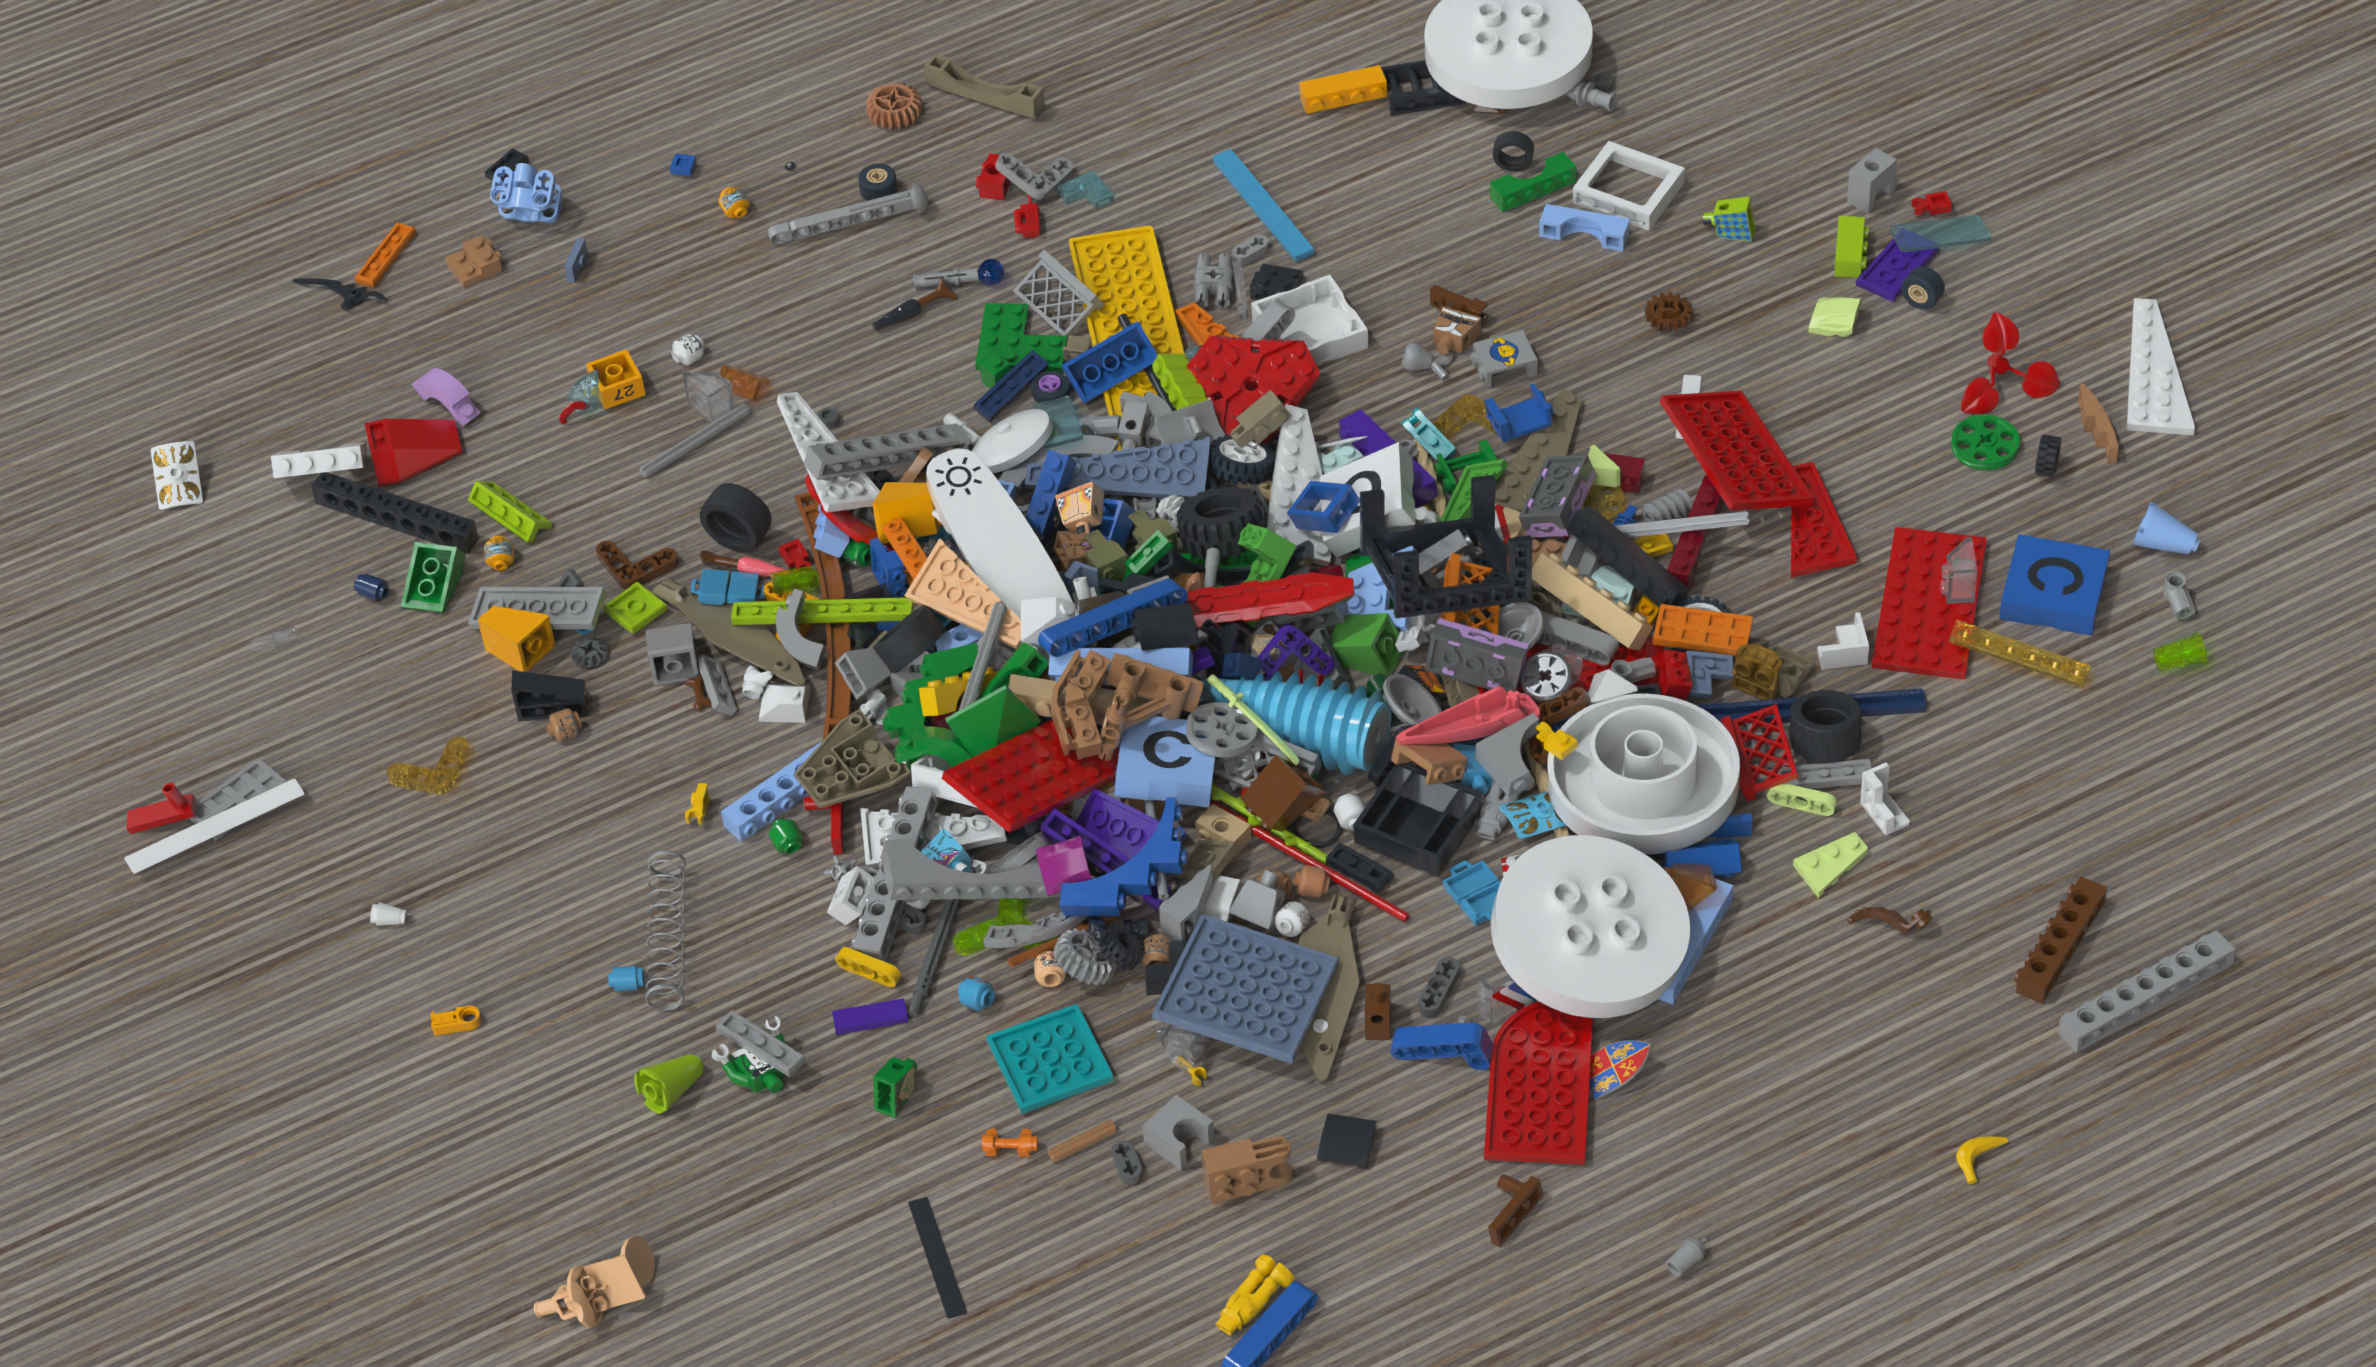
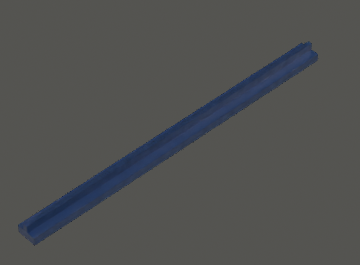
(1870, 702)

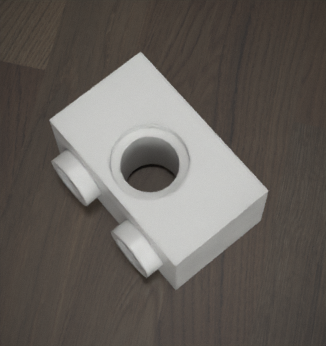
(851, 895)

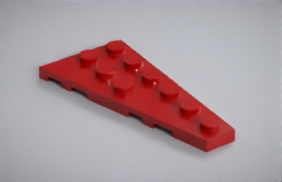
(1816, 530)

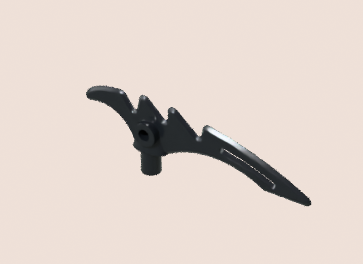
(350, 295)

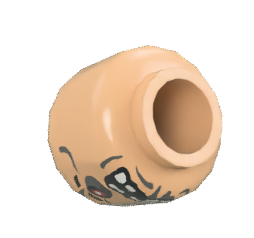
(1047, 971)

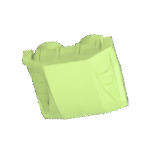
(1835, 316)

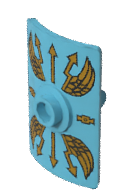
(1532, 815)

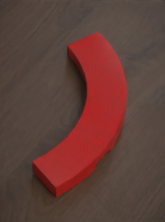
(846, 521)

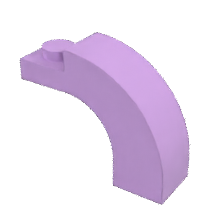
(449, 392)

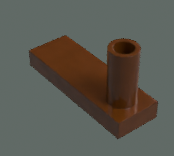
(1525, 1199)

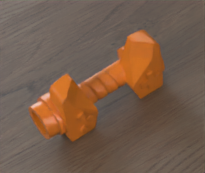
(1024, 1143)

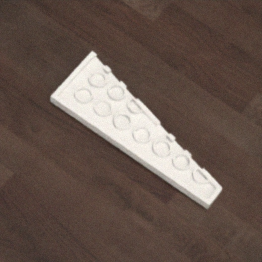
(2155, 388)
(807, 430)

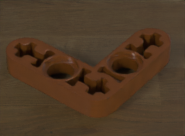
(635, 571)
(1571, 702)

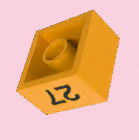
(617, 379)

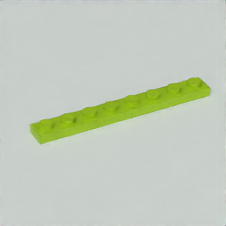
(825, 611)

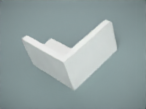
(1851, 647)
(1878, 801)

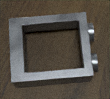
(1440, 553)

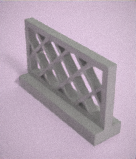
(1073, 285)
(1307, 759)

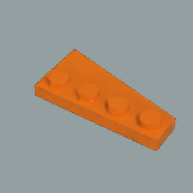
(1200, 324)

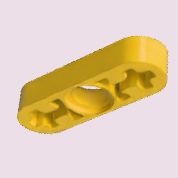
(868, 967)

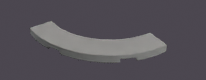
(1085, 448)
(1029, 934)

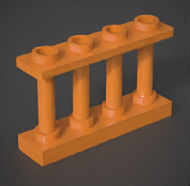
(905, 547)

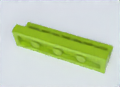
(508, 510)

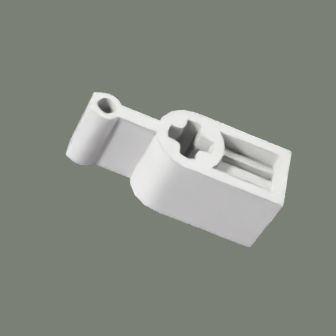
(1222, 897)

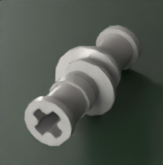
(1588, 94)

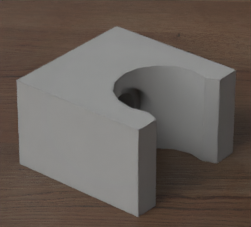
(1869, 176)
(1173, 1123)

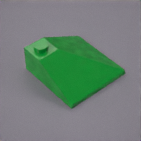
(992, 721)

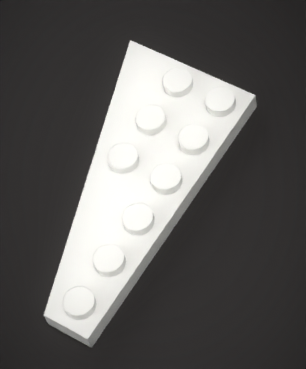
(967, 831)

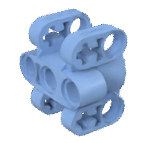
(526, 194)

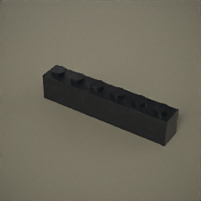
(1627, 557)

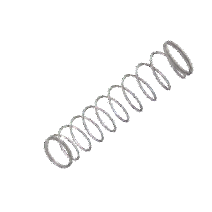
(670, 874)

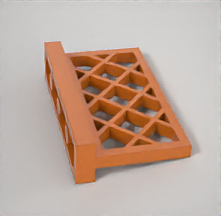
(1453, 577)

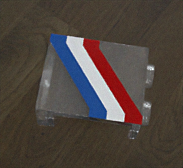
(1501, 1001)

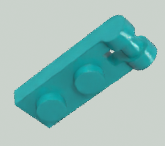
(1428, 435)

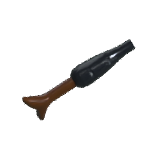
(912, 307)

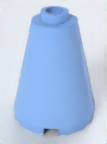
(2165, 532)

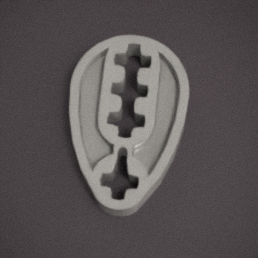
(1020, 854)

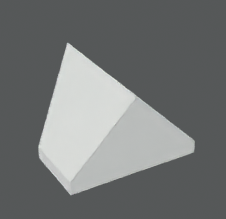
(1609, 685)

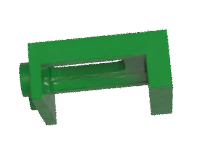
(1444, 468)

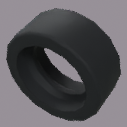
(1508, 162)

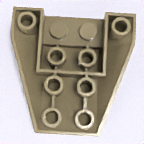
(849, 764)

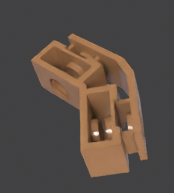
(1078, 698)

